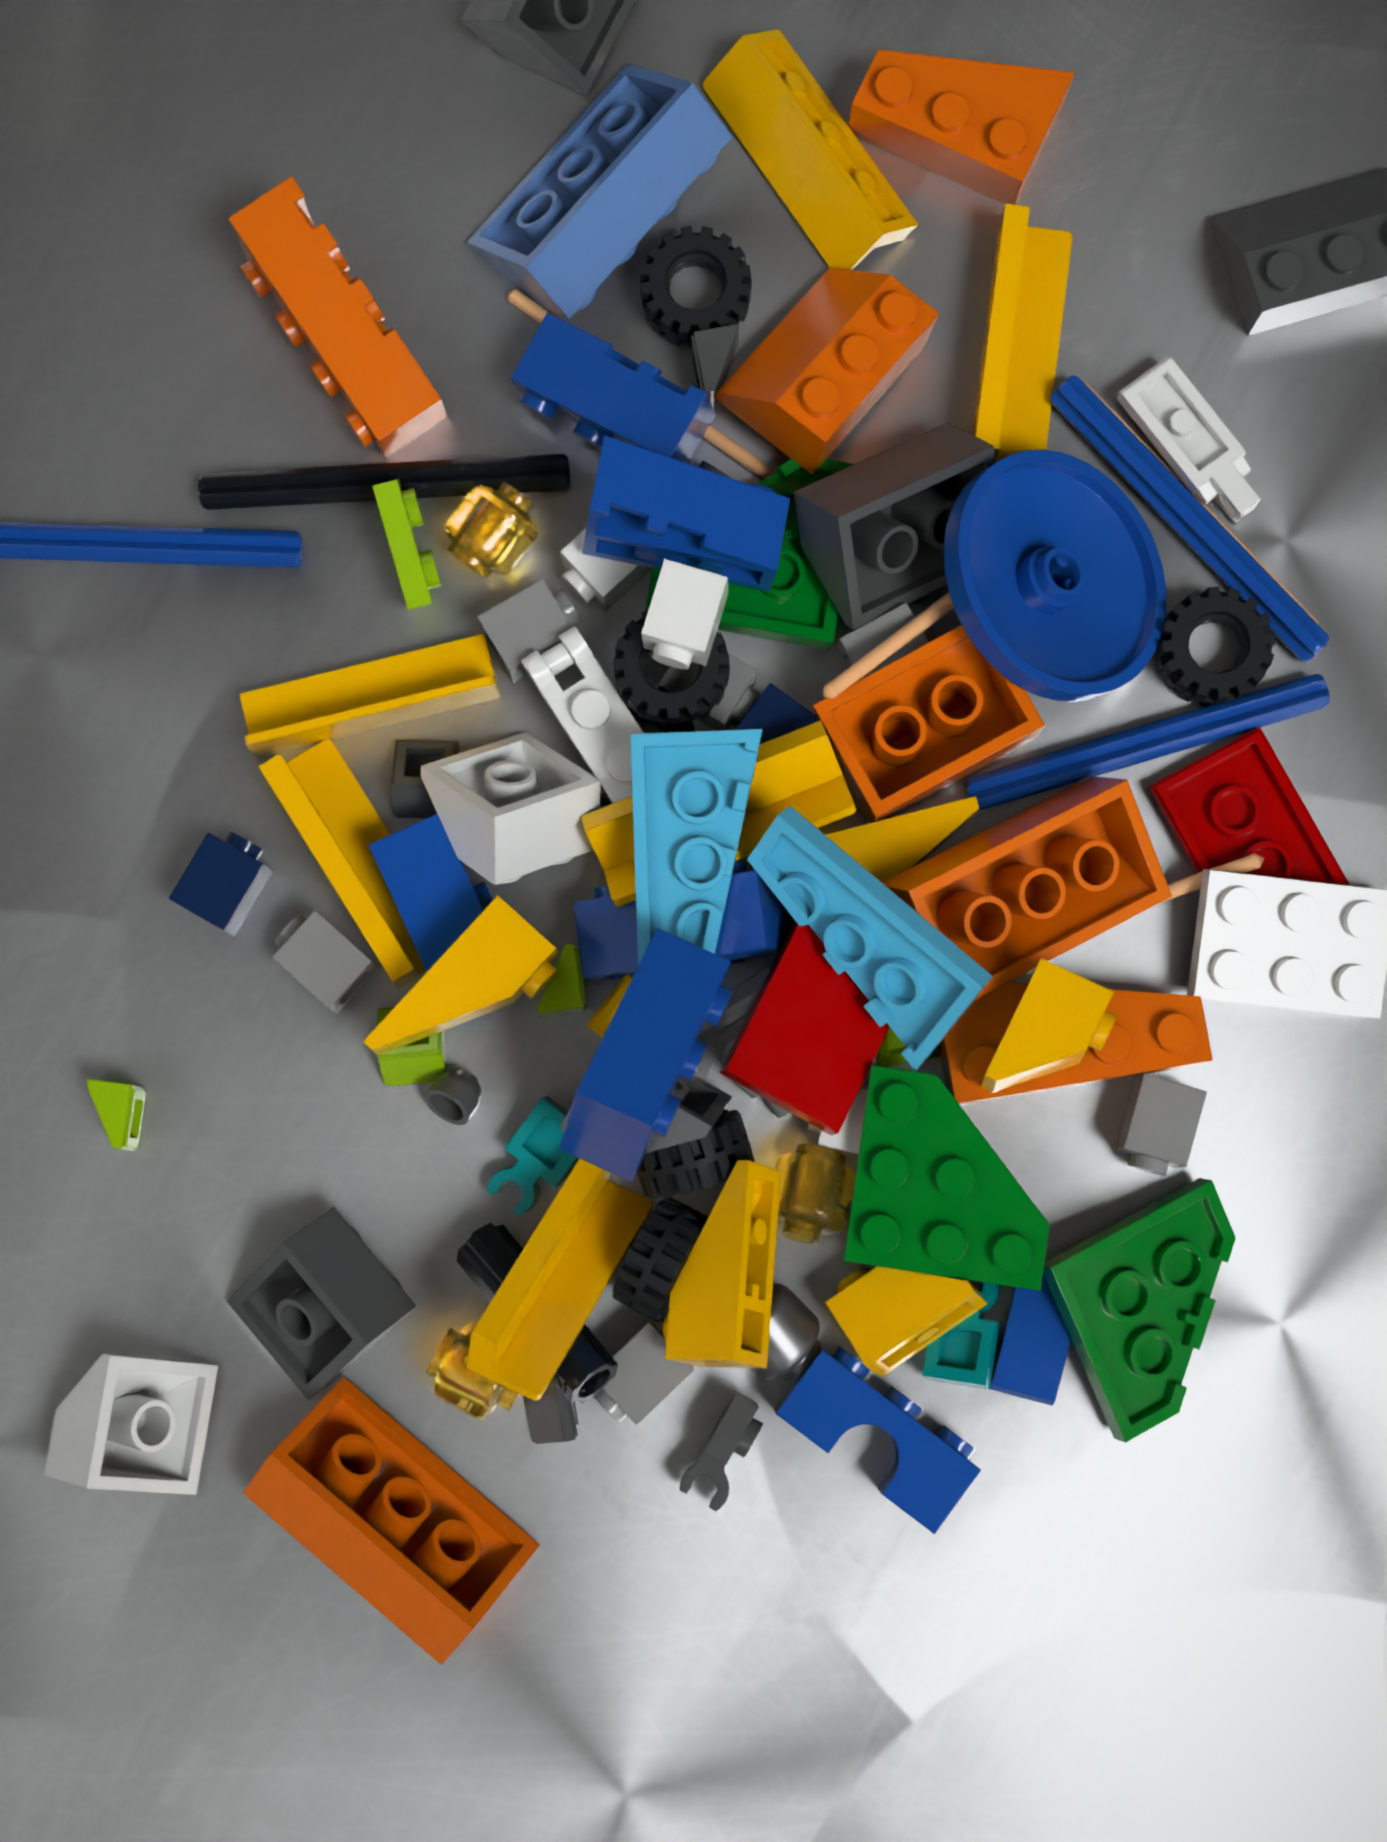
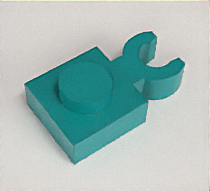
(537, 1153)
(968, 1350)

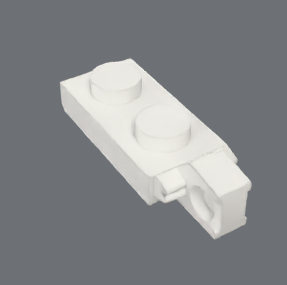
(1191, 438)

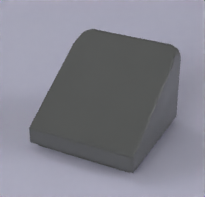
(712, 357)
(406, 787)
(552, 1417)

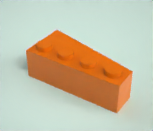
(335, 319)
(1148, 1037)

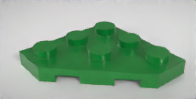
(797, 604)
(937, 1192)
(1143, 1302)

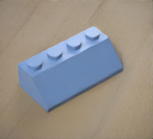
(601, 188)

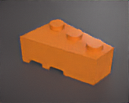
(961, 117)

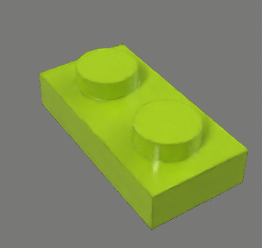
(414, 568)

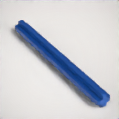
(1187, 516)
(151, 544)
(1148, 741)

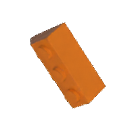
(829, 362)
(924, 724)

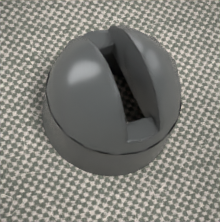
(454, 1096)

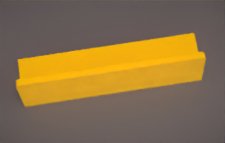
(806, 150)
(1022, 334)
(369, 696)
(788, 771)
(338, 828)
(556, 1281)

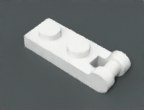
(588, 711)

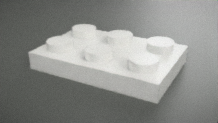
(1290, 944)

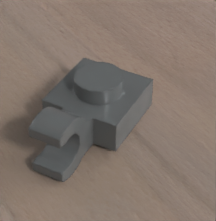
(732, 1433)

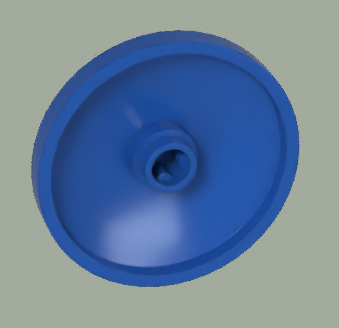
(1055, 576)

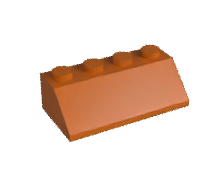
(1040, 879)
(391, 1519)

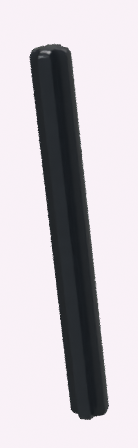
(355, 482)

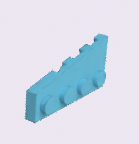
(688, 828)
(888, 949)

